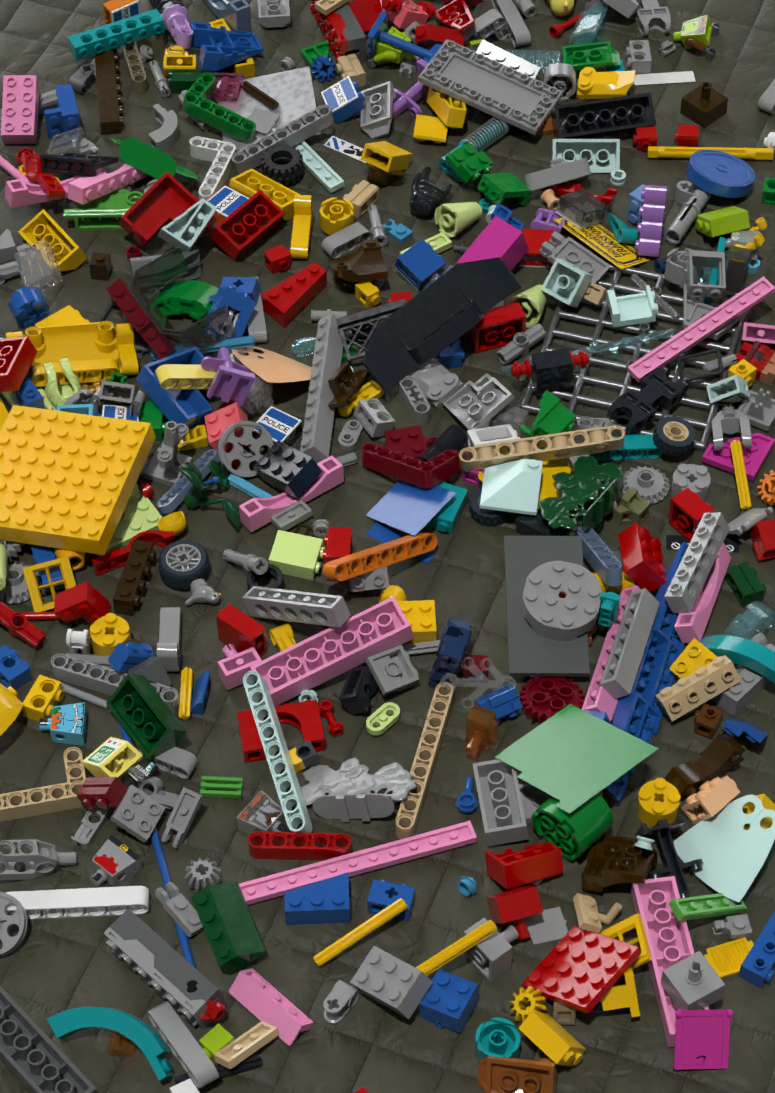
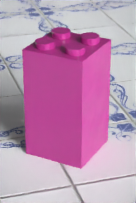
(498, 240)

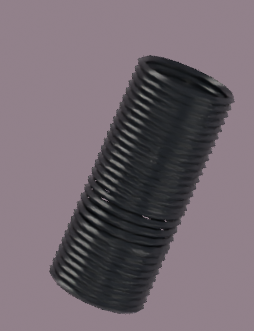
(452, 438)

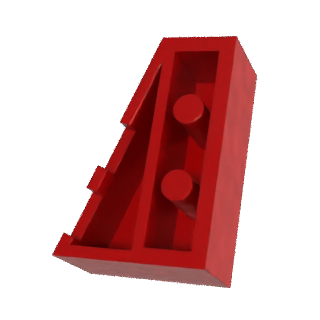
(524, 866)

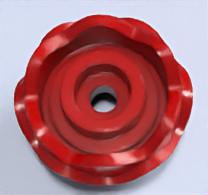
(30, 153)

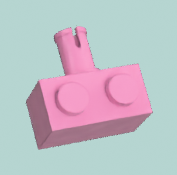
(236, 665)

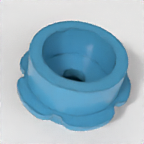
(467, 886)

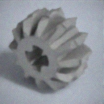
(202, 874)

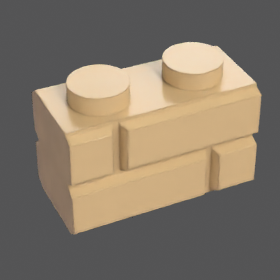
(351, 67)
(362, 196)

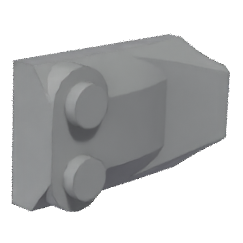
(274, 13)
(378, 111)
(435, 382)

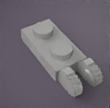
(182, 816)
(179, 909)

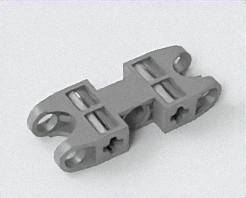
(652, 15)

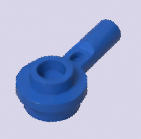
(466, 801)

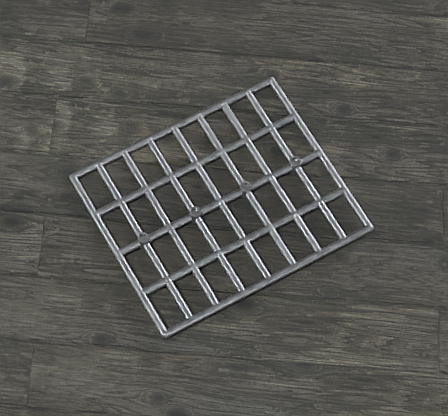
(644, 328)

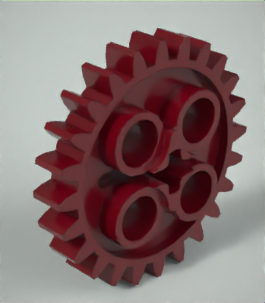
(548, 696)

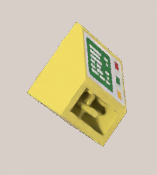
(112, 758)

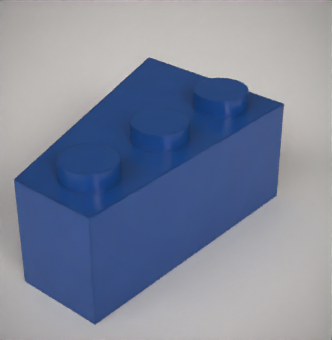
(319, 902)

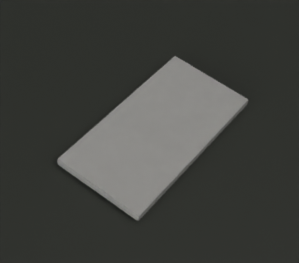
(490, 86)

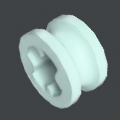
(618, 177)
(644, 842)

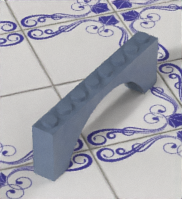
(235, 13)

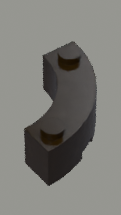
(715, 761)

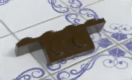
(345, 384)

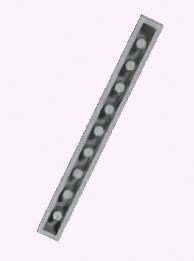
(318, 415)

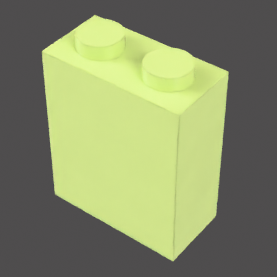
(297, 554)

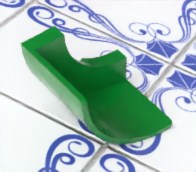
(186, 297)

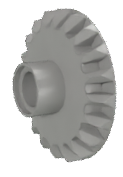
(650, 483)
(16, 587)

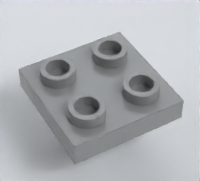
(759, 409)
(137, 813)

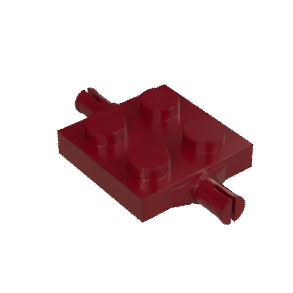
(408, 441)

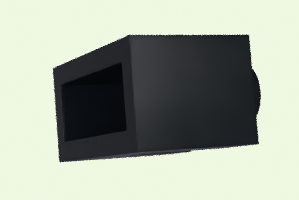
(364, 687)

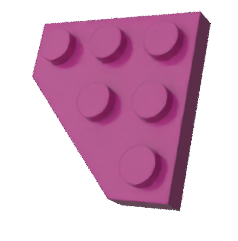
(753, 457)

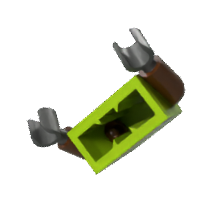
(697, 35)

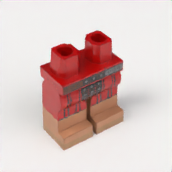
(760, 357)

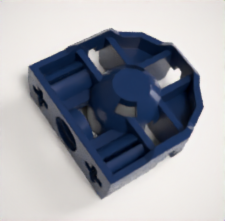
(450, 649)

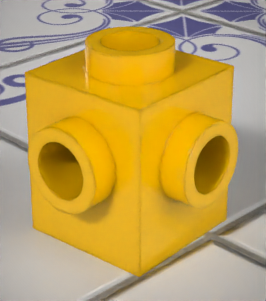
(744, 370)

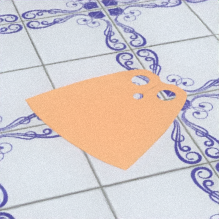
(273, 366)

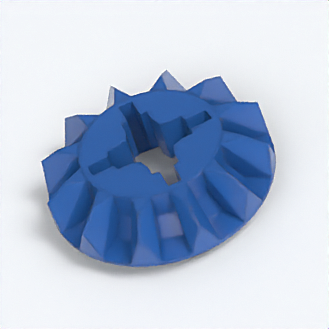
(321, 75)

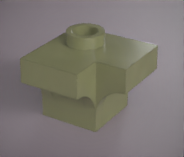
(631, 508)

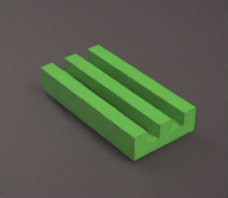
(222, 785)

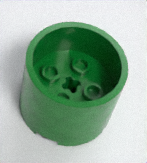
(576, 830)

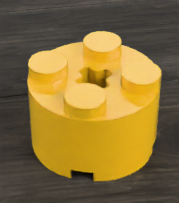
(336, 215)
(108, 632)
(658, 801)

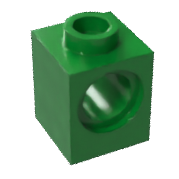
(768, 195)

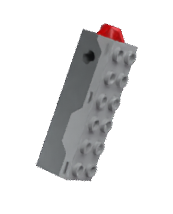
(165, 970)

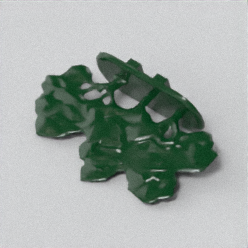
(579, 488)

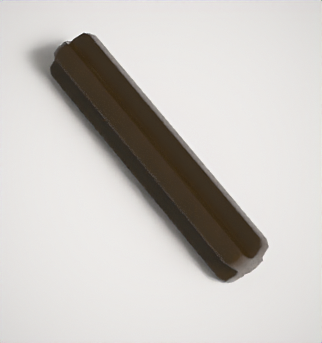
(260, 95)

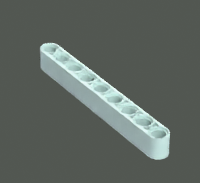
(271, 746)

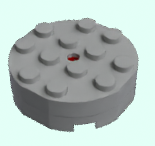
(561, 600)

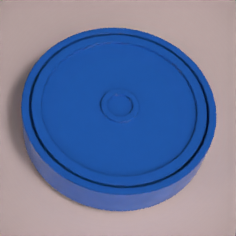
(720, 173)

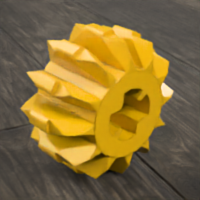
(525, 998)

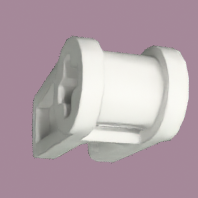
(78, 640)

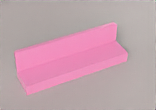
(269, 1005)

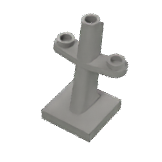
(166, 460)

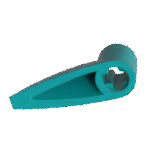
(622, 231)

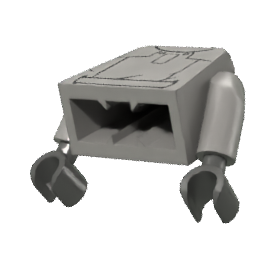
(119, 394)

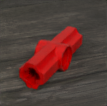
(27, 631)

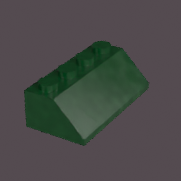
(145, 716)
(228, 926)

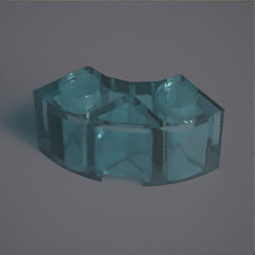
(753, 621)

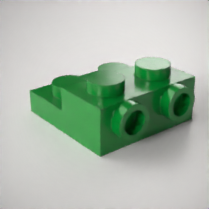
(469, 162)

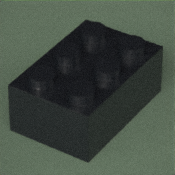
(287, 469)

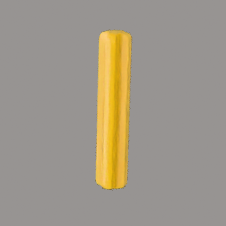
(185, 693)

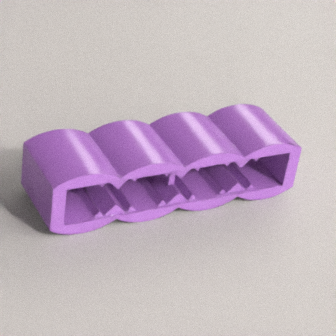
(652, 220)

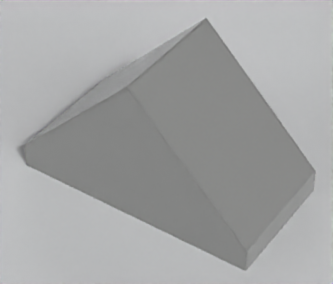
(7, 246)

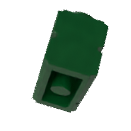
(745, 583)

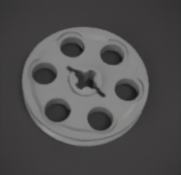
(237, 451)
(18, 918)

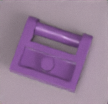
(550, 224)

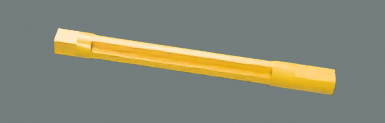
(686, 152)

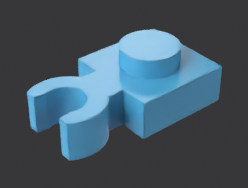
(398, 232)

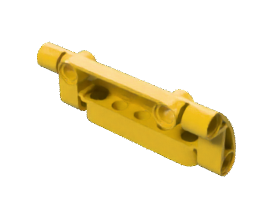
(91, 348)

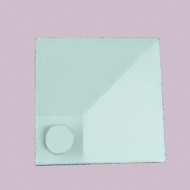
(512, 486)

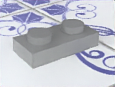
(291, 516)

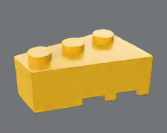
(447, 108)

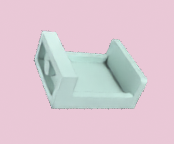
(632, 308)

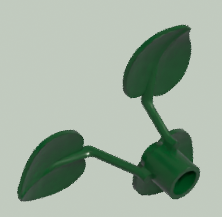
(198, 495)

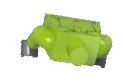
(387, 52)

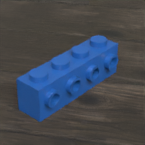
(760, 961)

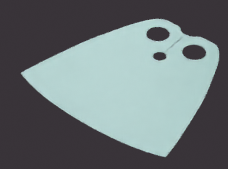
(727, 850)

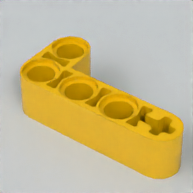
(301, 227)

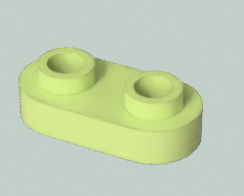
(381, 719)

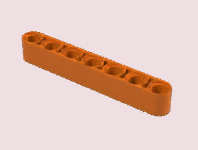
(379, 556)

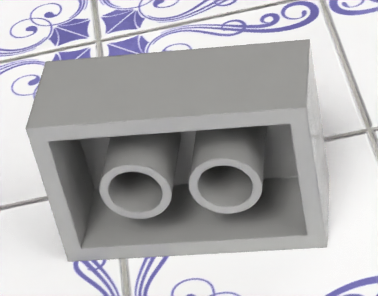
(391, 982)

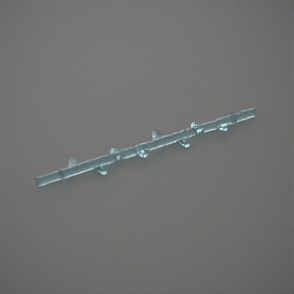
(611, 346)

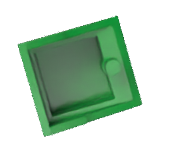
(551, 418)

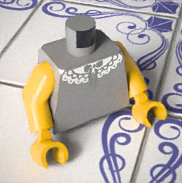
(749, 239)

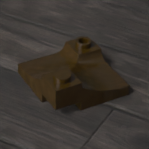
(360, 265)
(615, 862)

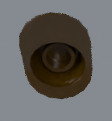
(381, 177)

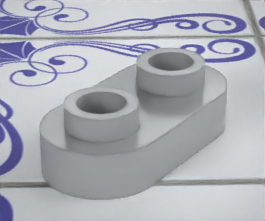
(350, 435)

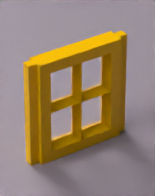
(34, 589)
(626, 925)

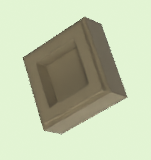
(564, 1014)

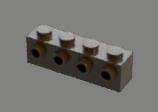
(134, 578)

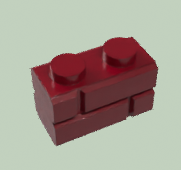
(101, 792)

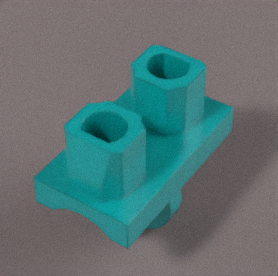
(608, 608)

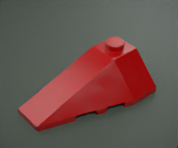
(456, 15)

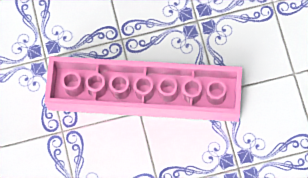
(334, 650)
(667, 940)

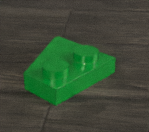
(311, 53)

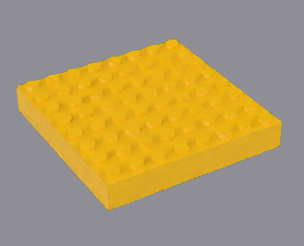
(67, 476)

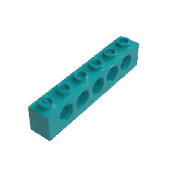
(116, 34)

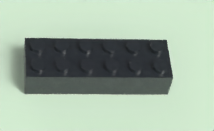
(603, 117)

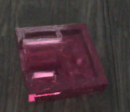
(227, 86)

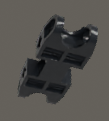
(641, 408)

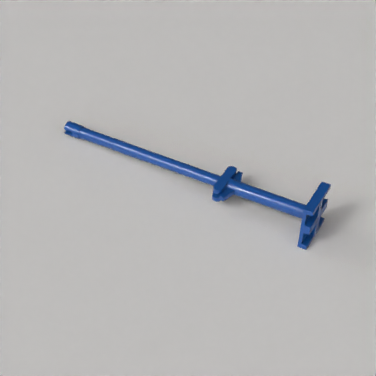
(379, 32)

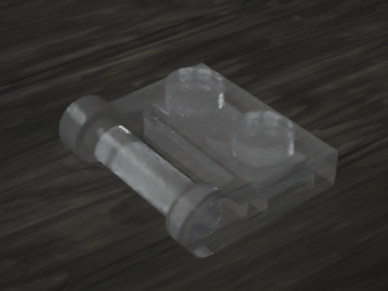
(66, 142)

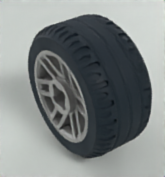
(183, 563)

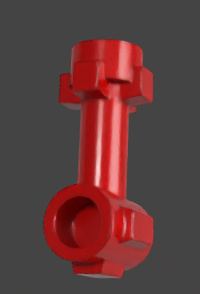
(326, 709)

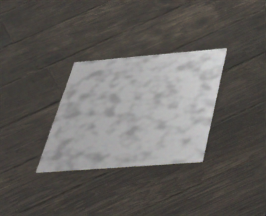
(290, 88)

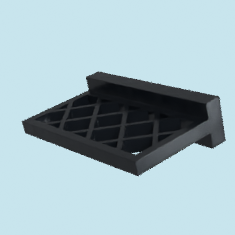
(75, 163)
(361, 319)

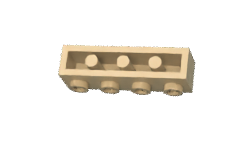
(698, 687)

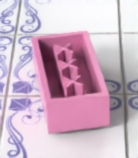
(20, 109)

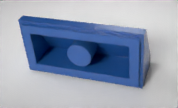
(200, 693)

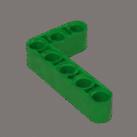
(198, 106)

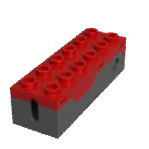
(342, 31)

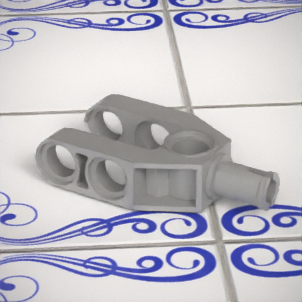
(730, 422)
(36, 864)

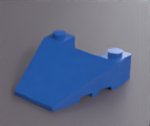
(222, 47)

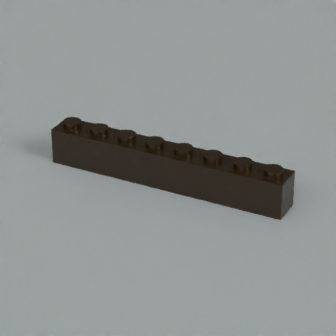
(109, 92)

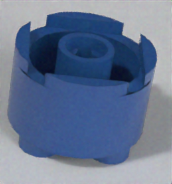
(28, 306)

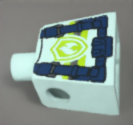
(733, 389)

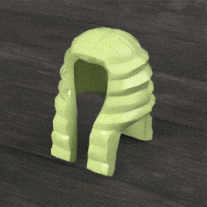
(60, 393)

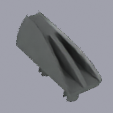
(191, 257)

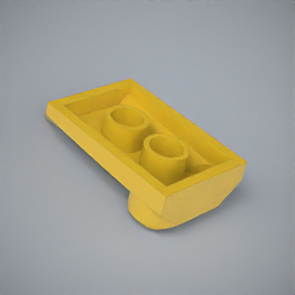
(603, 84)

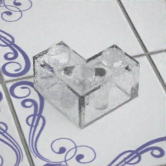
(259, 396)

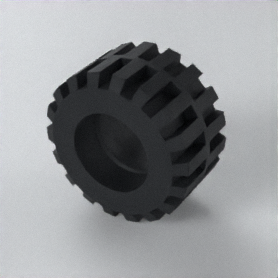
(283, 165)

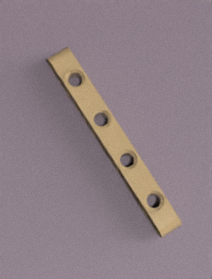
(557, 447)

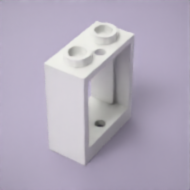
(491, 434)

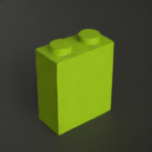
(722, 221)

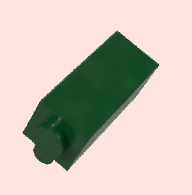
(183, 80)

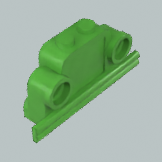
(103, 212)

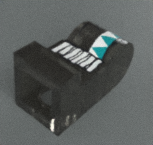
(140, 772)

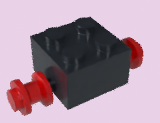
(550, 369)

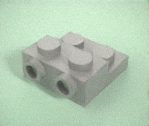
(393, 670)

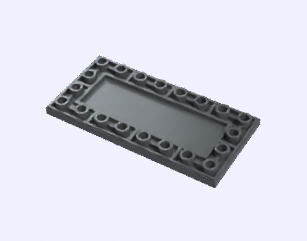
(528, 651)

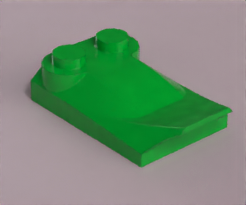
(590, 55)

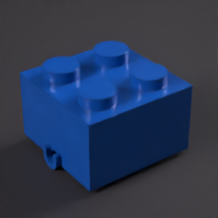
(449, 1001)

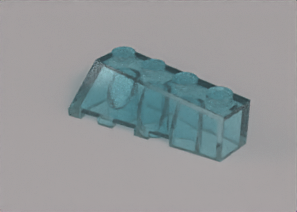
(590, 22)

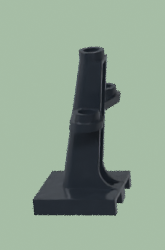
(662, 833)

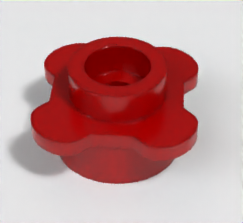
(146, 490)

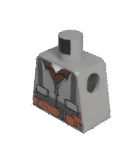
(262, 816)

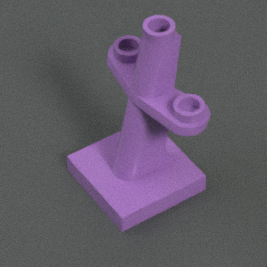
(408, 99)
(231, 379)

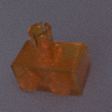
(480, 729)

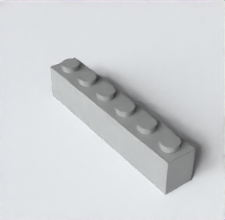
(629, 643)

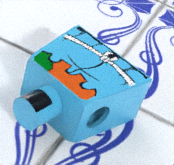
(67, 724)

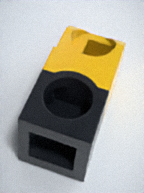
(303, 756)

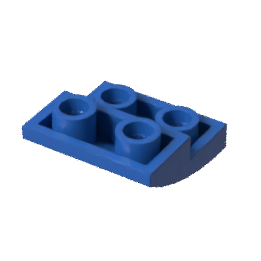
(737, 727)

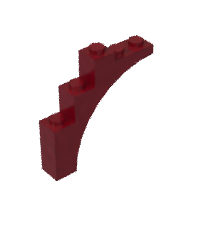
(139, 319)

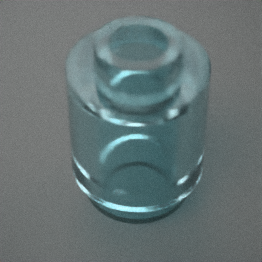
(303, 346)

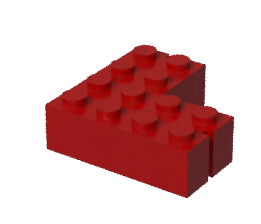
(158, 208)

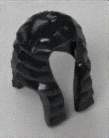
(429, 195)

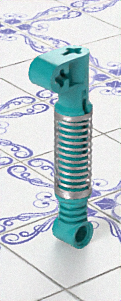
(479, 138)

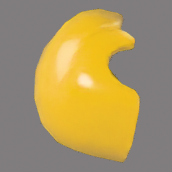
(173, 522)

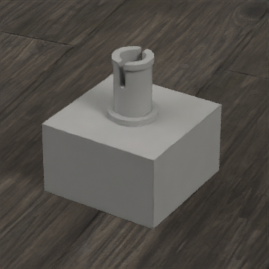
(493, 953)
(692, 983)

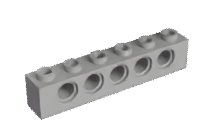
(696, 563)
(296, 606)

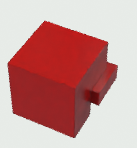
(764, 540)

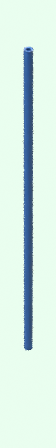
(164, 872)

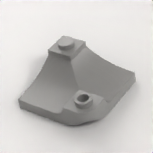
(478, 402)

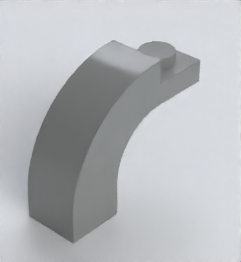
(168, 133)

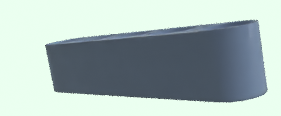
(600, 557)

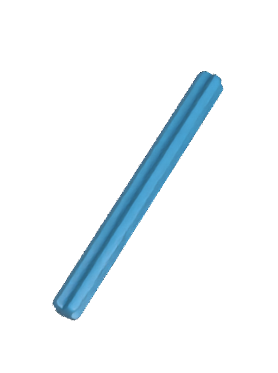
(233, 343)

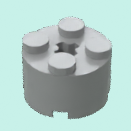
(561, 77)
(676, 268)
(692, 477)

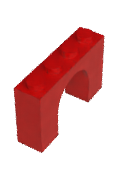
(301, 715)

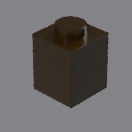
(100, 266)

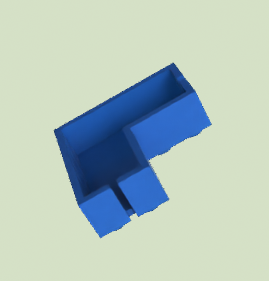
(177, 405)

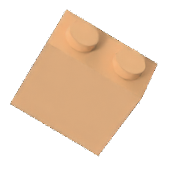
(710, 799)

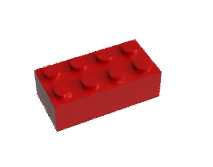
(247, 225)

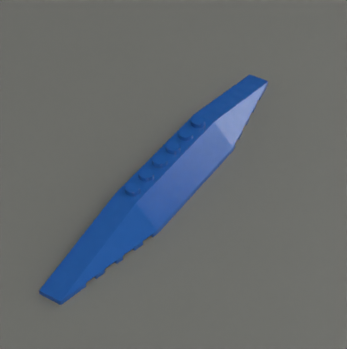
(641, 711)

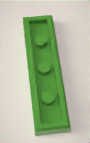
(705, 907)

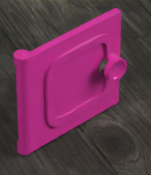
(702, 1039)

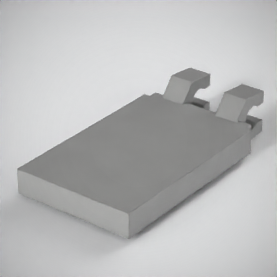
(575, 254)

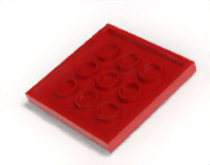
(582, 968)

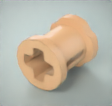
(550, 199)

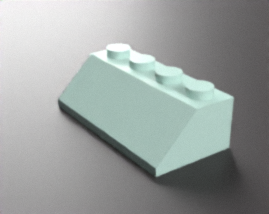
(601, 154)

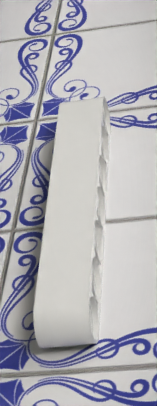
(81, 902)

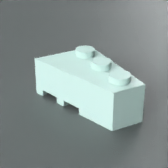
(188, 226)

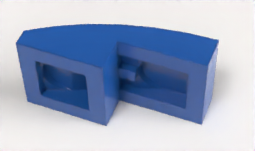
(505, 214)

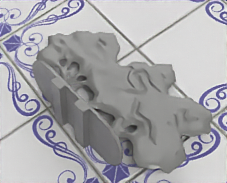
(347, 790)

